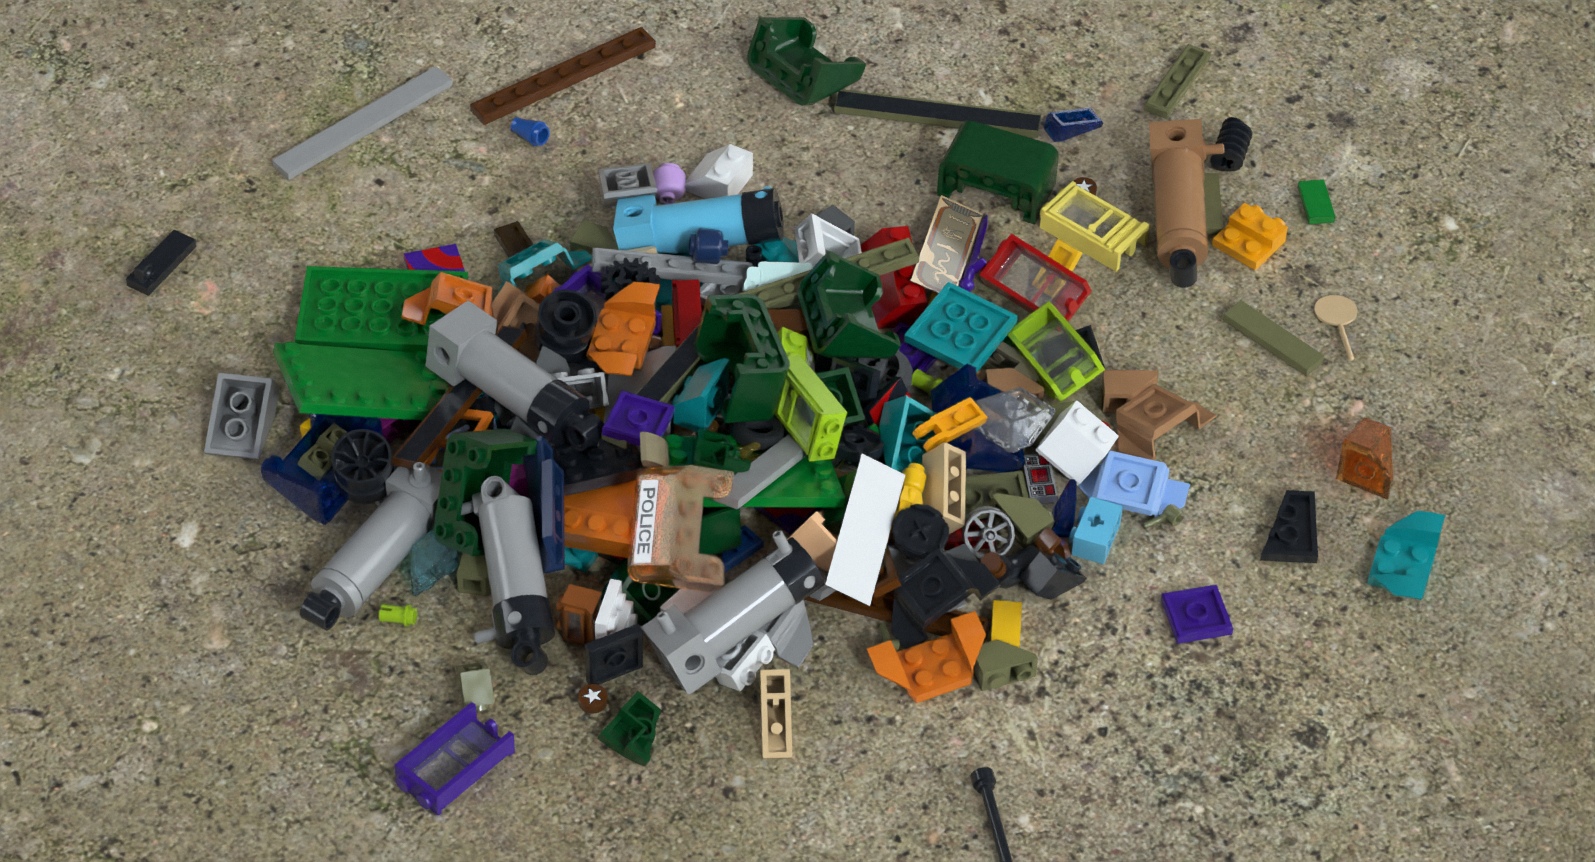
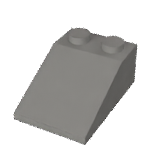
(626, 183)
(241, 415)

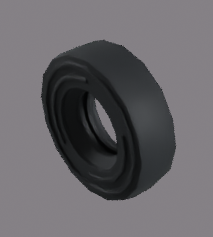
(772, 434)

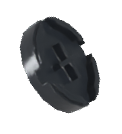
(919, 531)

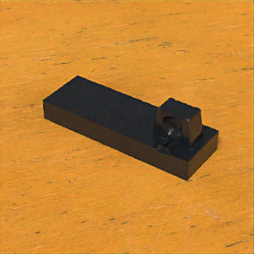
(161, 262)

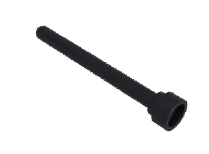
(984, 781)

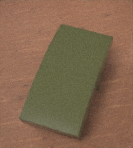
(318, 458)

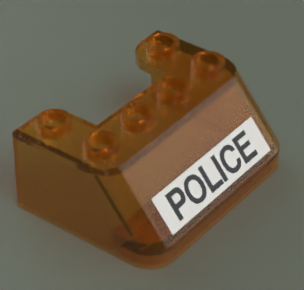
(669, 527)

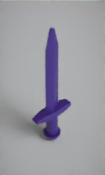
(974, 263)

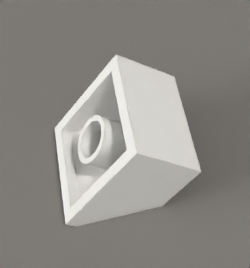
(721, 173)
(1076, 442)

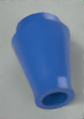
(532, 131)

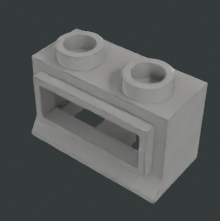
(597, 381)

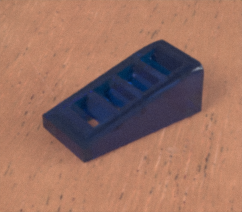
(1070, 123)
(1065, 510)

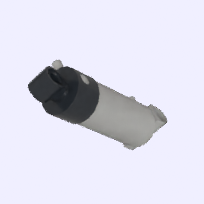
(515, 574)

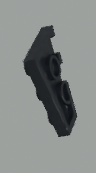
(1294, 530)

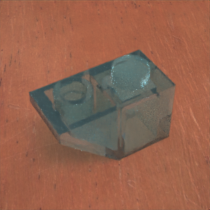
(430, 562)

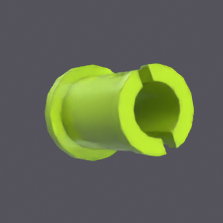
(924, 381)
(398, 614)

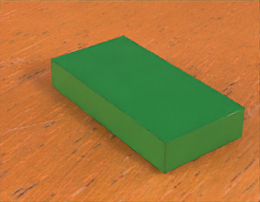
(1316, 201)

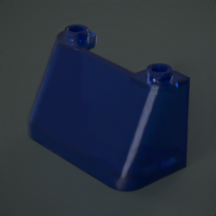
(315, 498)

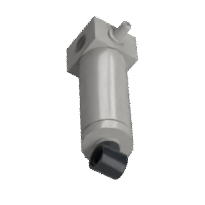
(375, 546)

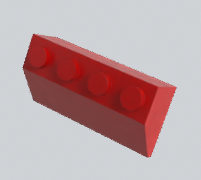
(901, 297)

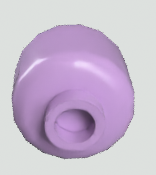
(669, 182)

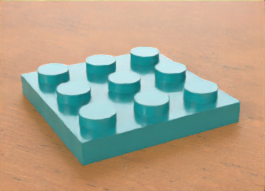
(960, 327)

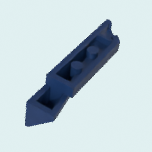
(546, 493)

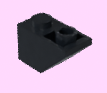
(1052, 575)

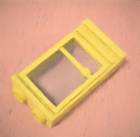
(1092, 225)

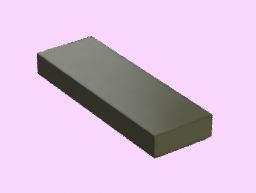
(1213, 204)

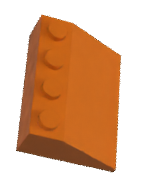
(600, 519)

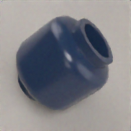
(707, 246)

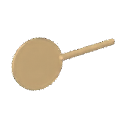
(1338, 312)

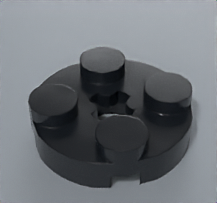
(858, 442)

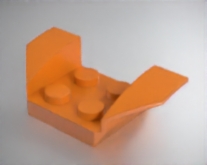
(447, 294)
(624, 329)
(933, 665)

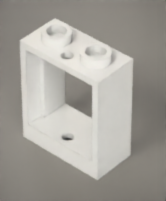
(817, 235)

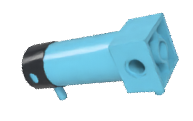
(742, 218)

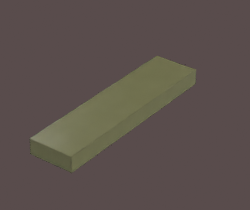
(1177, 81)
(1273, 337)

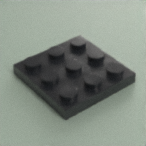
(597, 465)

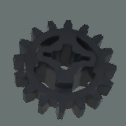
(625, 274)

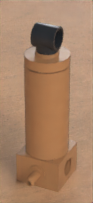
(1179, 196)

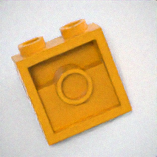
(1251, 236)

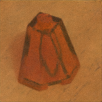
(1367, 458)

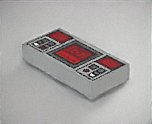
(1039, 479)

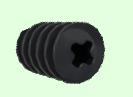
(1236, 140)

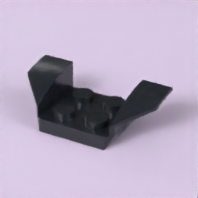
(934, 589)

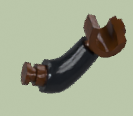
(1008, 569)

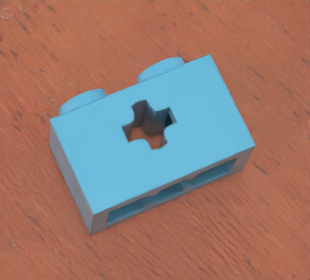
(1096, 530)

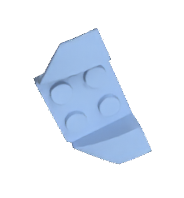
(1135, 484)

